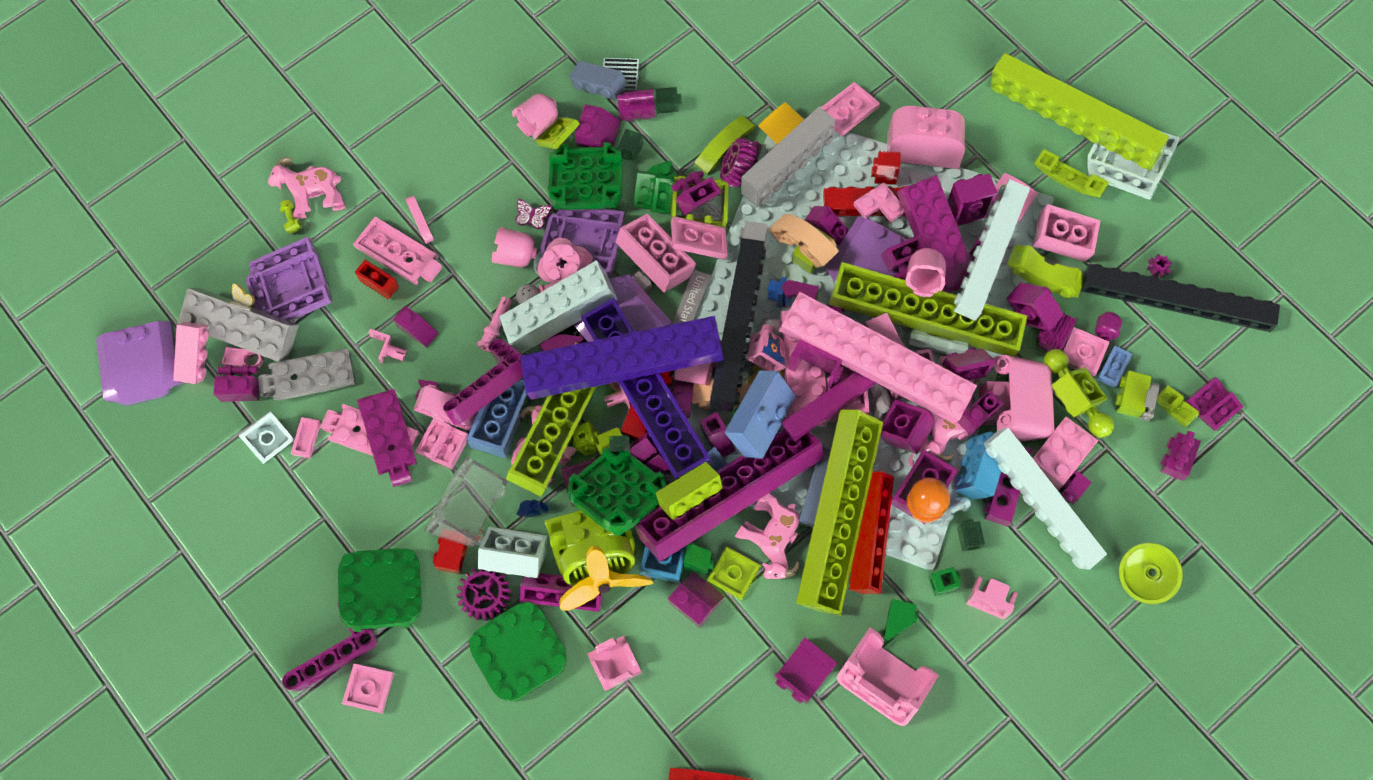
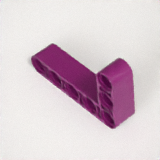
(487, 386)
(320, 660)

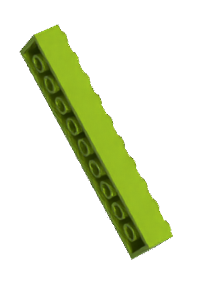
(1078, 112)
(878, 294)
(840, 512)

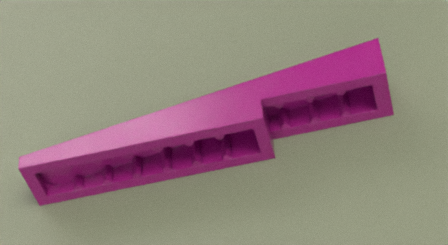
(826, 405)

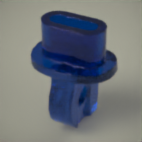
(531, 508)

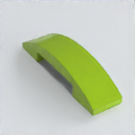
(717, 148)
(1070, 177)

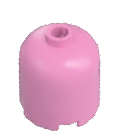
(536, 114)
(513, 248)
(926, 272)

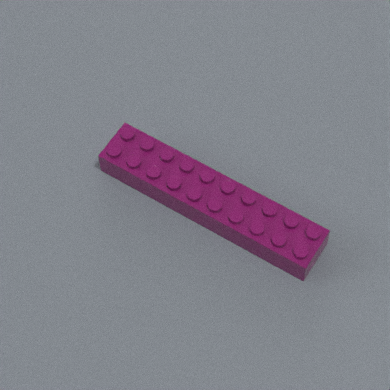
(742, 482)

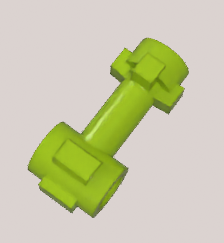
(293, 225)

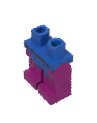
(785, 291)

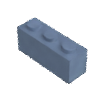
(598, 80)

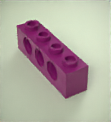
(998, 513)
(548, 590)

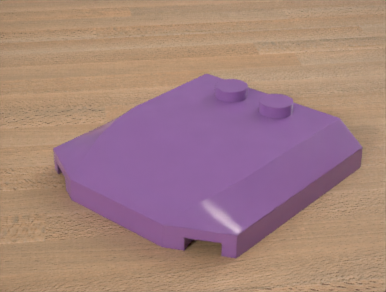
(590, 229)
(864, 248)
(289, 281)
(635, 305)
(137, 362)

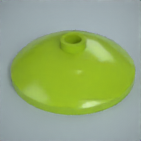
(1140, 583)

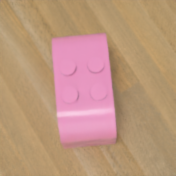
(927, 136)

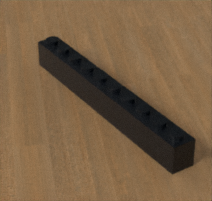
(1181, 298)
(736, 326)

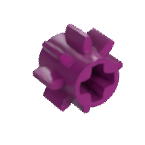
(1159, 266)

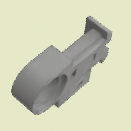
(1150, 402)

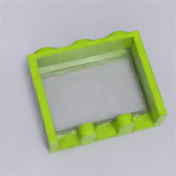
(711, 213)

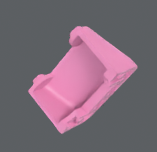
(1030, 398)
(885, 680)

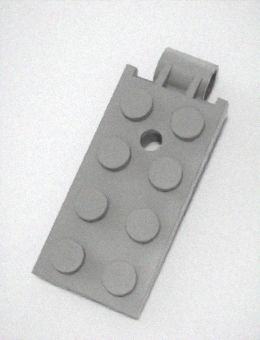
(314, 373)

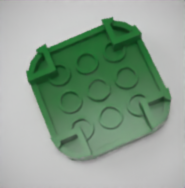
(585, 177)
(616, 491)
(379, 588)
(518, 652)

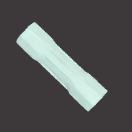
(925, 341)

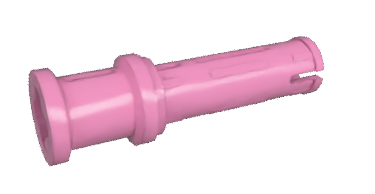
(492, 331)

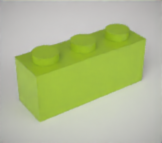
(689, 490)

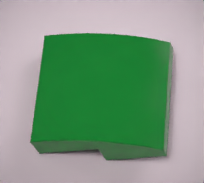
(653, 192)

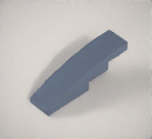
(814, 491)

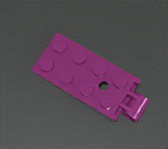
(384, 428)

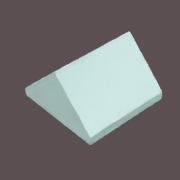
(266, 437)

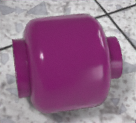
(1108, 325)

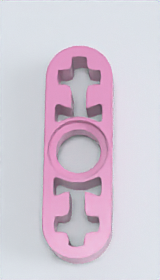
(419, 219)

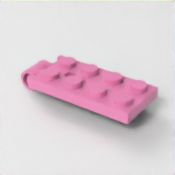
(392, 250)
(342, 428)

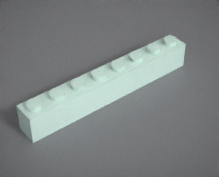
(992, 249)
(1044, 498)

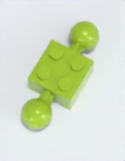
(1079, 393)

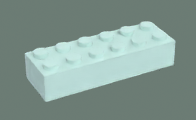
(557, 307)

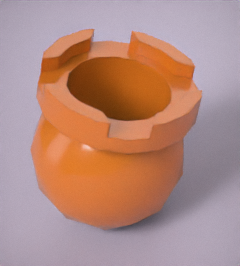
(928, 500)

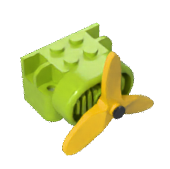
(591, 558)

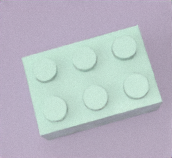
(512, 552)

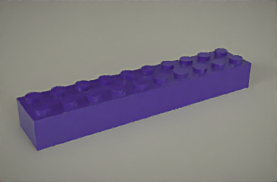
(622, 357)
(652, 400)

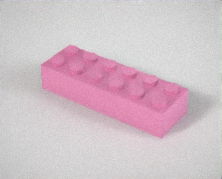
(807, 381)

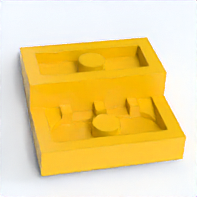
(780, 122)

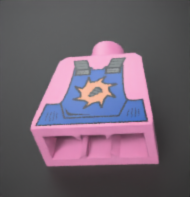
(767, 350)

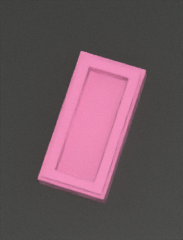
(306, 437)

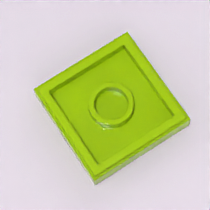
(557, 133)
(733, 573)

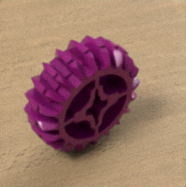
(738, 161)
(480, 600)

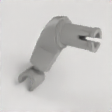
(882, 401)

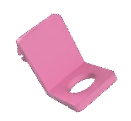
(388, 349)
(617, 398)

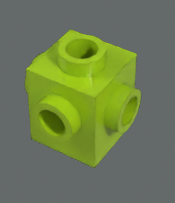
(586, 438)

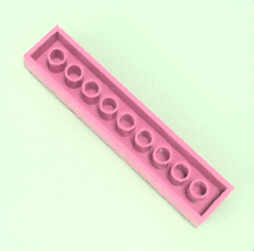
(879, 358)

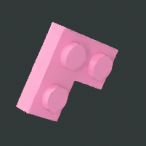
(882, 199)

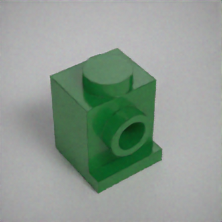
(951, 575)

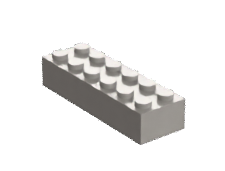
(787, 157)
(239, 324)

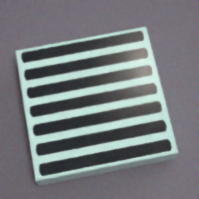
(629, 69)

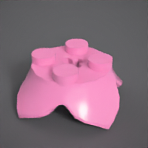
(560, 250)

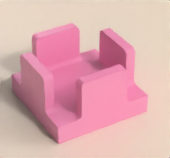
(992, 598)
(614, 662)

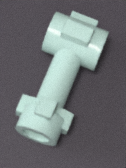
(961, 504)

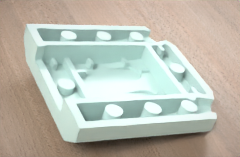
(1126, 173)

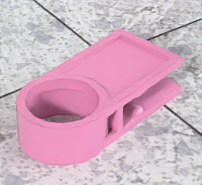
(238, 357)

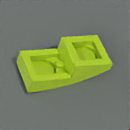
(1176, 407)

